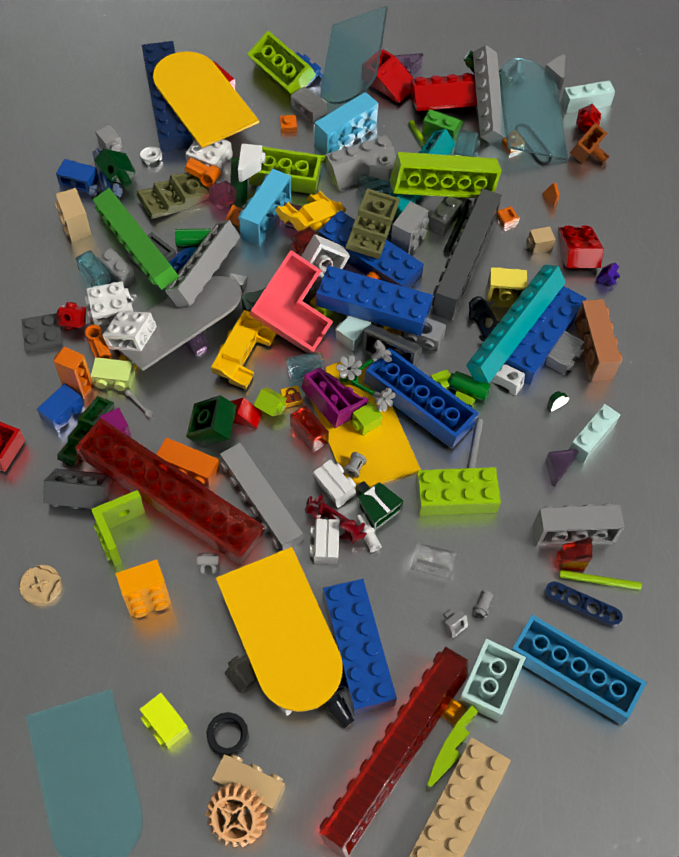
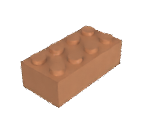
(599, 341)

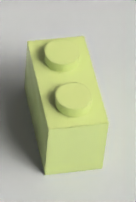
(112, 374)

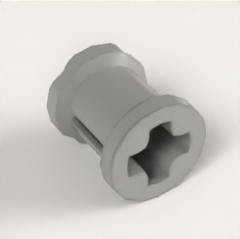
(356, 462)

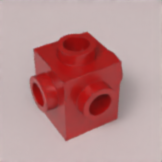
(588, 117)
(71, 315)

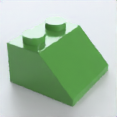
(437, 121)

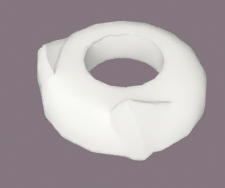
(152, 150)

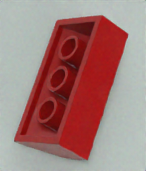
(443, 92)

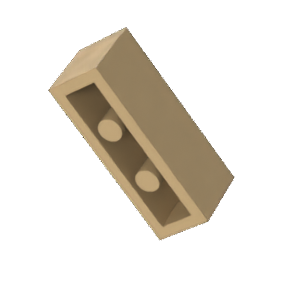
(234, 771)

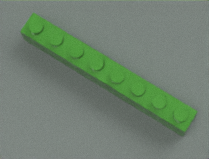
(135, 238)

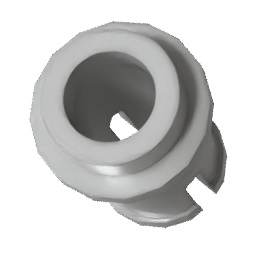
(481, 608)

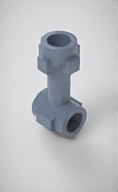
(116, 189)

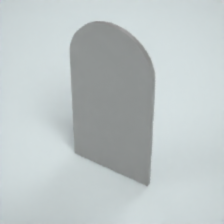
(181, 324)

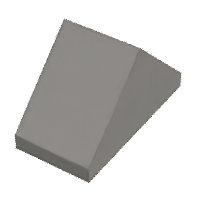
(557, 70)

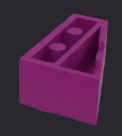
(331, 397)

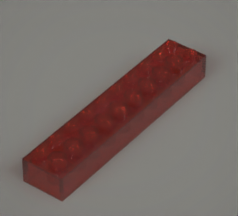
(170, 491)
(394, 753)

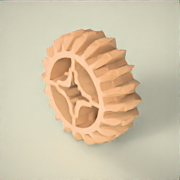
(221, 805)

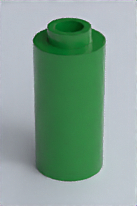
(190, 237)
(466, 384)

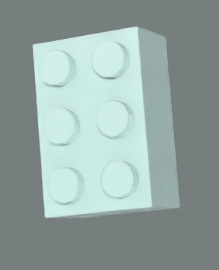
(492, 680)

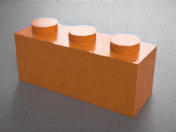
(73, 371)
(190, 461)

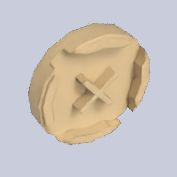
(40, 585)

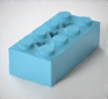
(346, 124)
(259, 213)

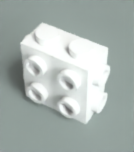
(213, 154)
(107, 302)
(129, 331)

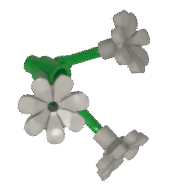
(351, 370)

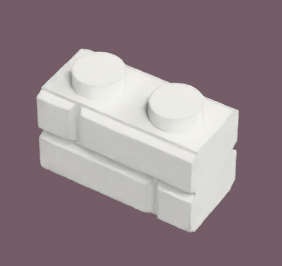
(334, 483)
(325, 541)

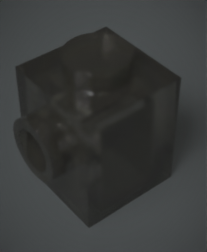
(241, 673)

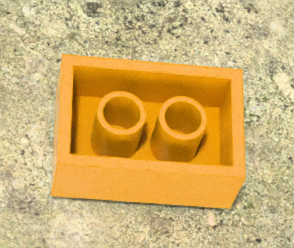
(143, 589)

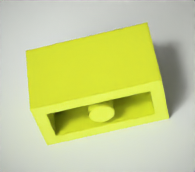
(164, 721)

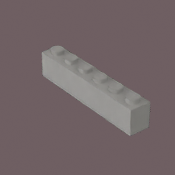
(488, 94)
(203, 264)
(260, 497)

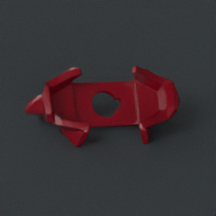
(319, 509)

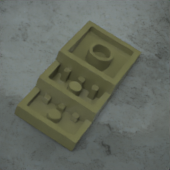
(173, 195)
(373, 223)

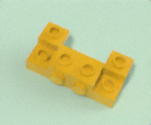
(314, 214)
(238, 347)

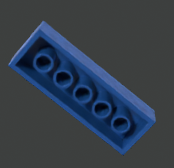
(394, 264)
(374, 300)
(540, 340)
(422, 398)
(360, 647)

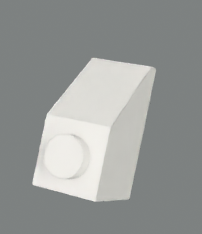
(250, 161)

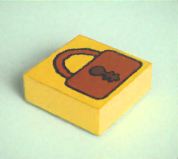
(293, 396)

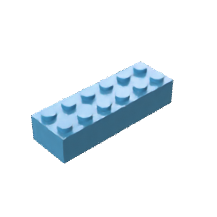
(579, 670)

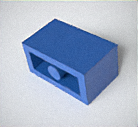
(76, 175)
(60, 407)

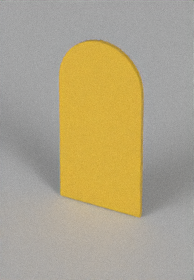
(202, 97)
(385, 447)
(283, 631)

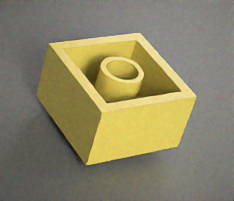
(505, 286)

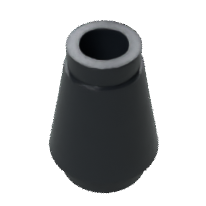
(339, 710)

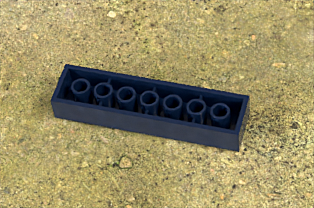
(170, 129)

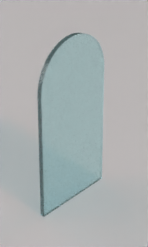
(353, 56)
(532, 109)
(86, 778)

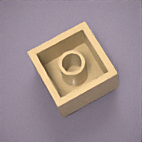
(72, 215)

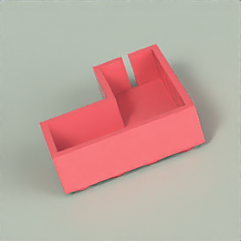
(282, 305)

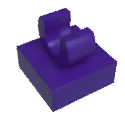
(608, 274)

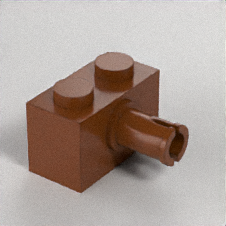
(590, 145)

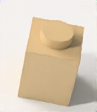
(540, 240)

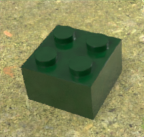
(211, 421)

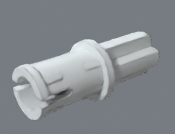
(370, 539)

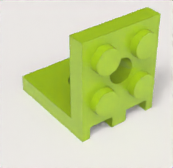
(113, 514)

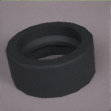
(218, 720)

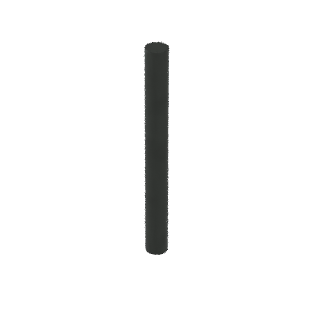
(457, 227)

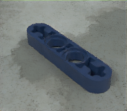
(581, 607)

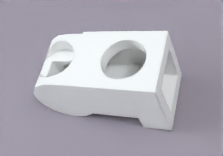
(510, 379)

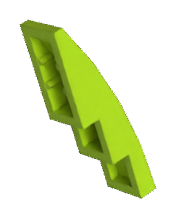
(448, 754)

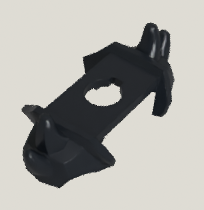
(481, 309)

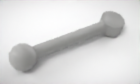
(148, 413)

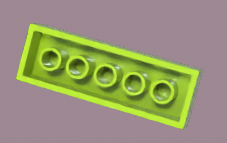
(443, 175)

